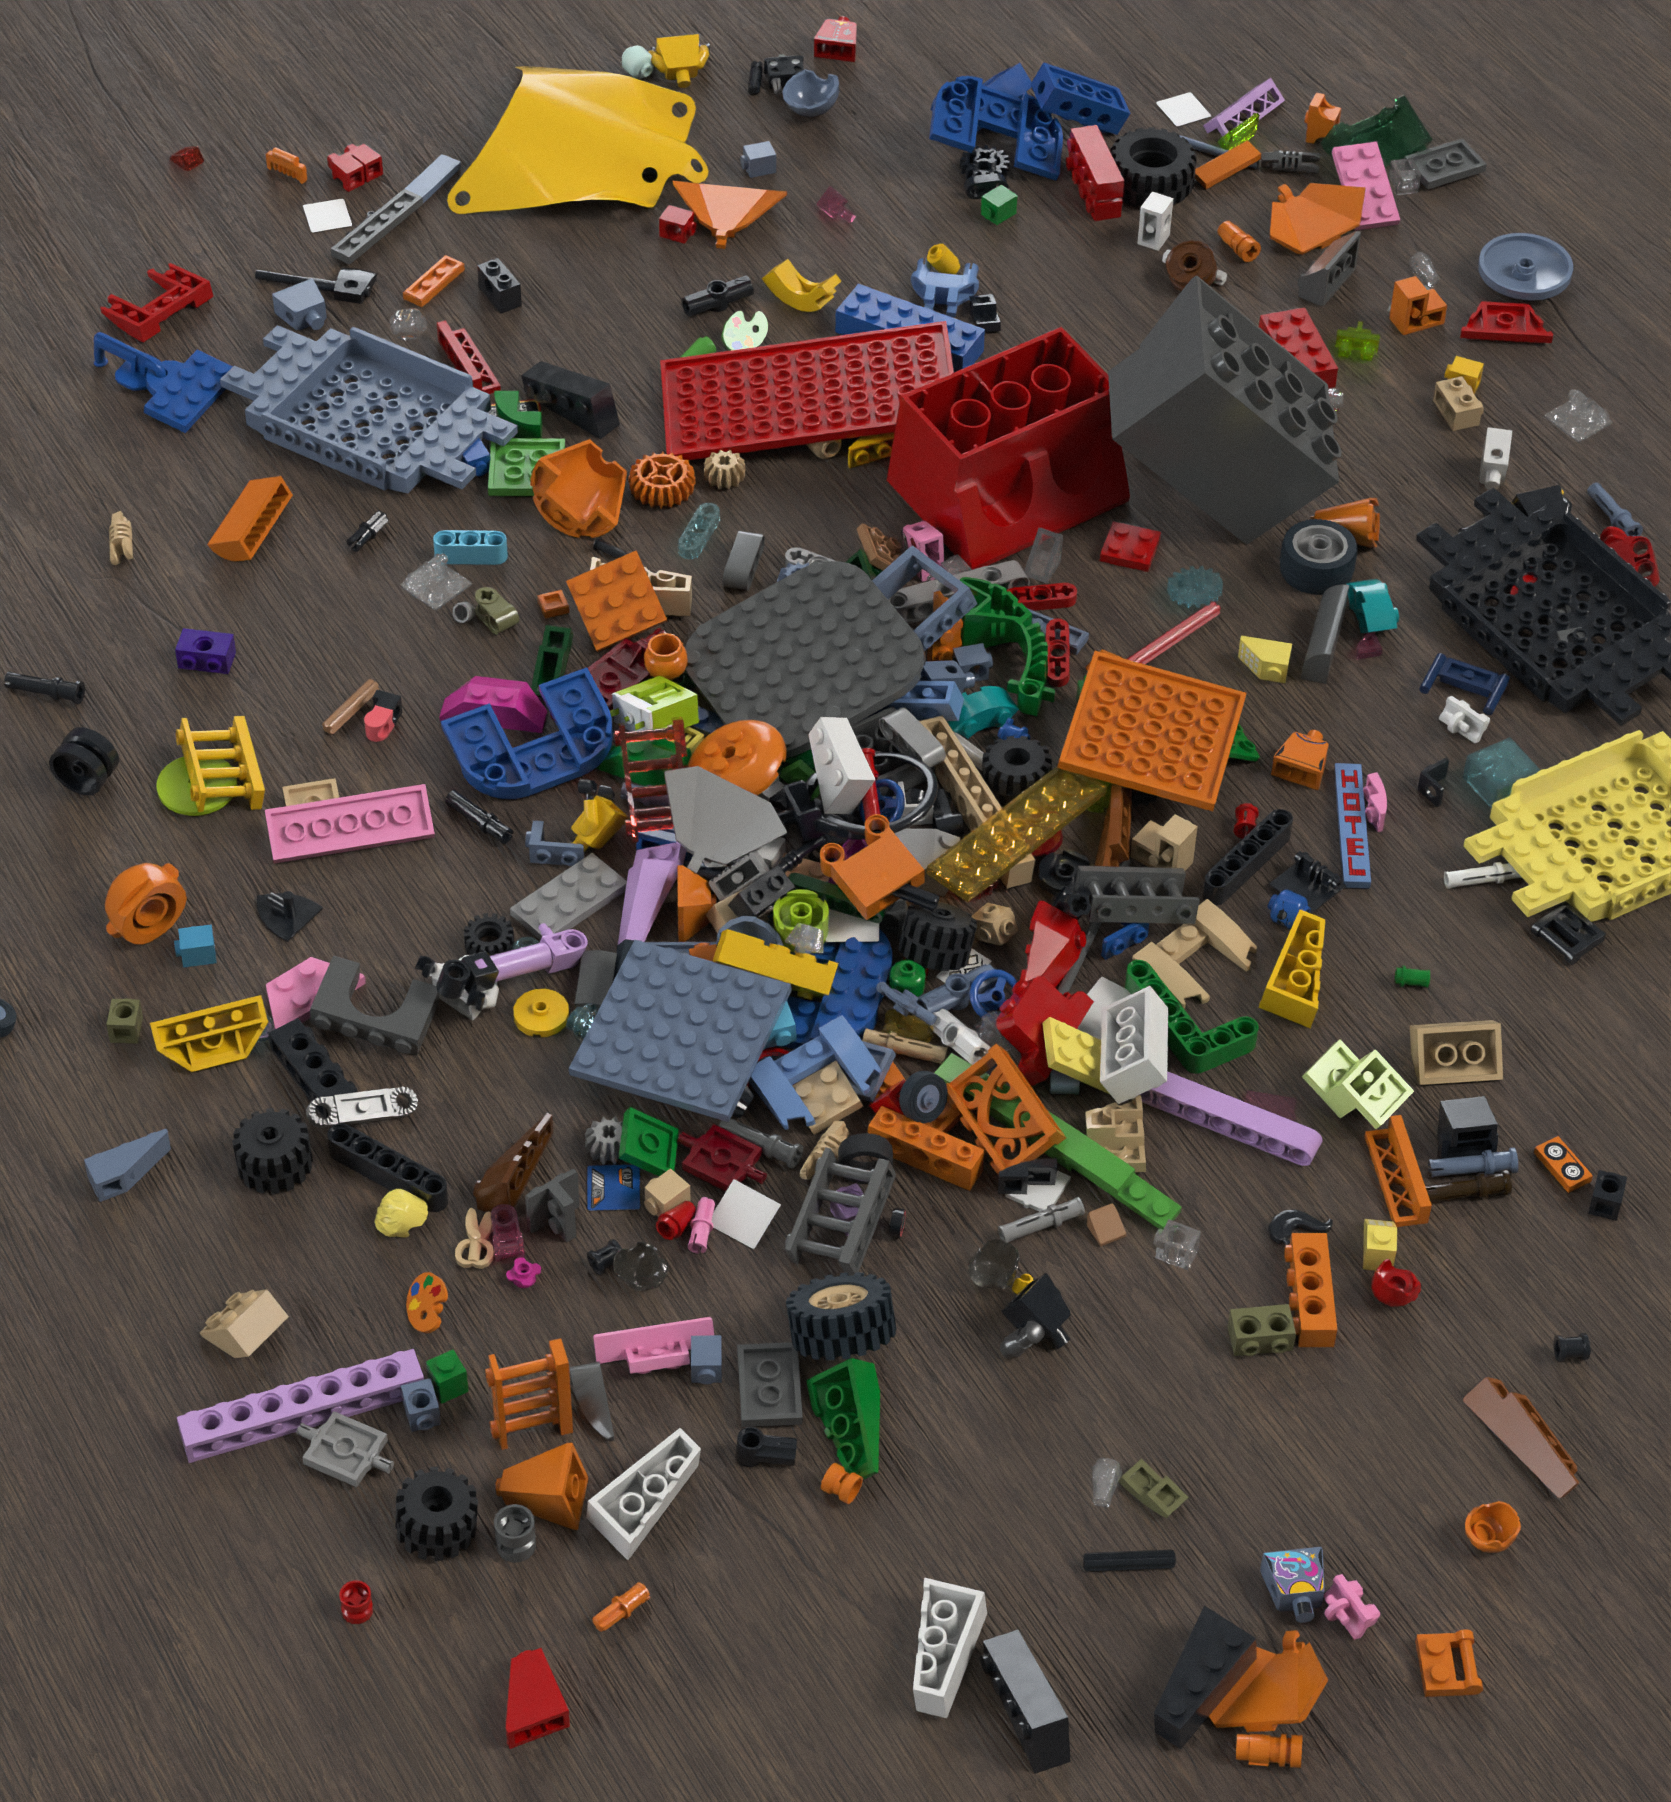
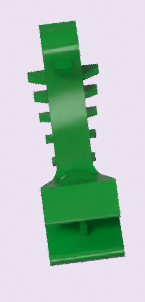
(1002, 620)

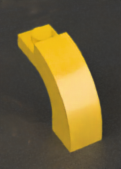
(796, 290)

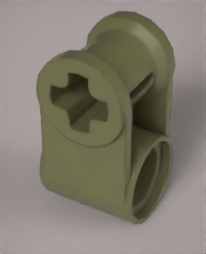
(495, 610)

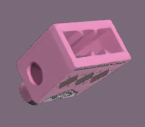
(926, 540)

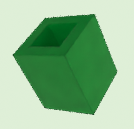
(999, 204)
(447, 1376)

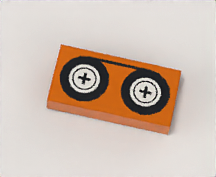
(1563, 1164)

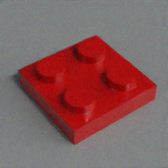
(1130, 546)

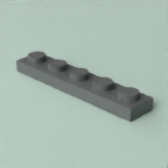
(376, 226)

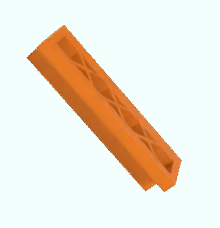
(1408, 1169)

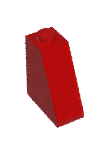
(534, 1700)

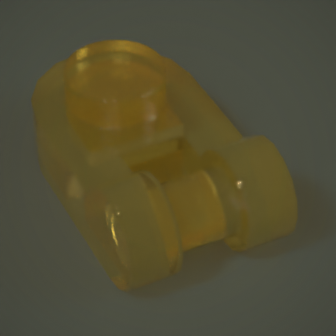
(914, 1027)

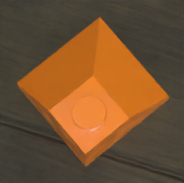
(693, 903)

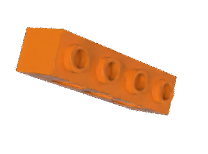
(929, 1148)
(1313, 1308)

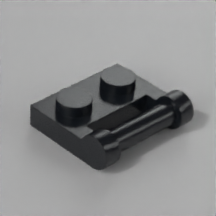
(1573, 927)

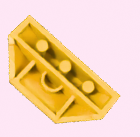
(211, 1034)

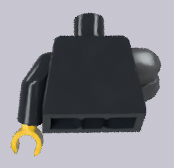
(1036, 1314)

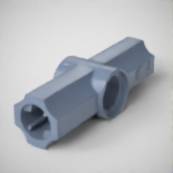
(955, 991)

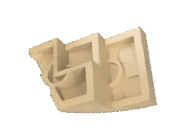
(1119, 1131)

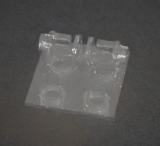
(1579, 416)
(435, 582)

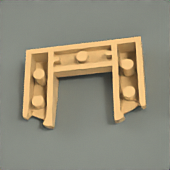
(1210, 927)

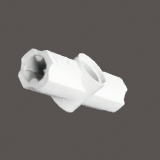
(959, 1037)

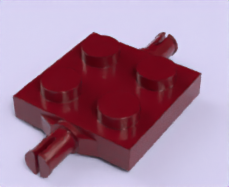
(721, 1157)

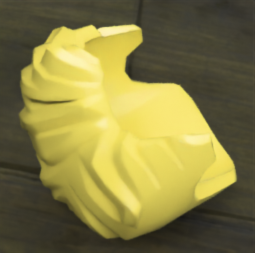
(400, 1213)

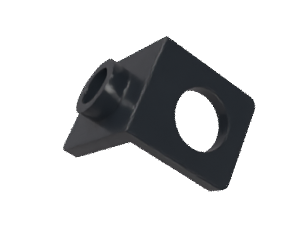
(1430, 777)

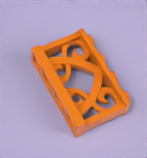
(1039, 1121)

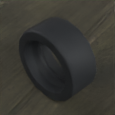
(864, 1145)

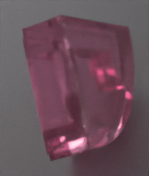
(1368, 647)

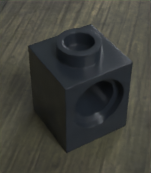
(1607, 1195)

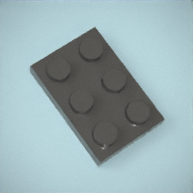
(1447, 163)
(769, 1384)

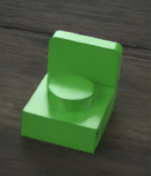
(797, 772)

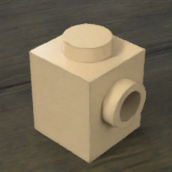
(665, 1192)

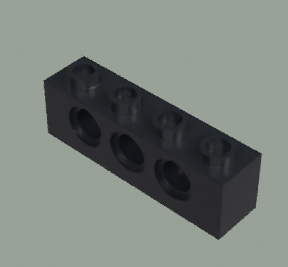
(308, 1063)

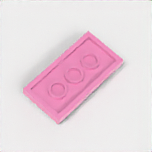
(1363, 167)

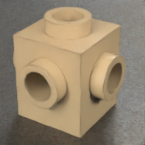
(995, 924)

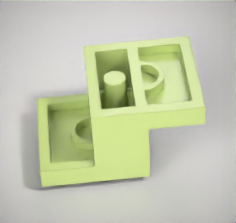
(1355, 1083)

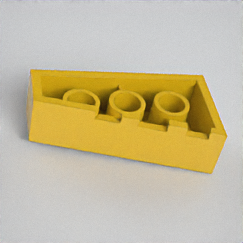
(776, 962)

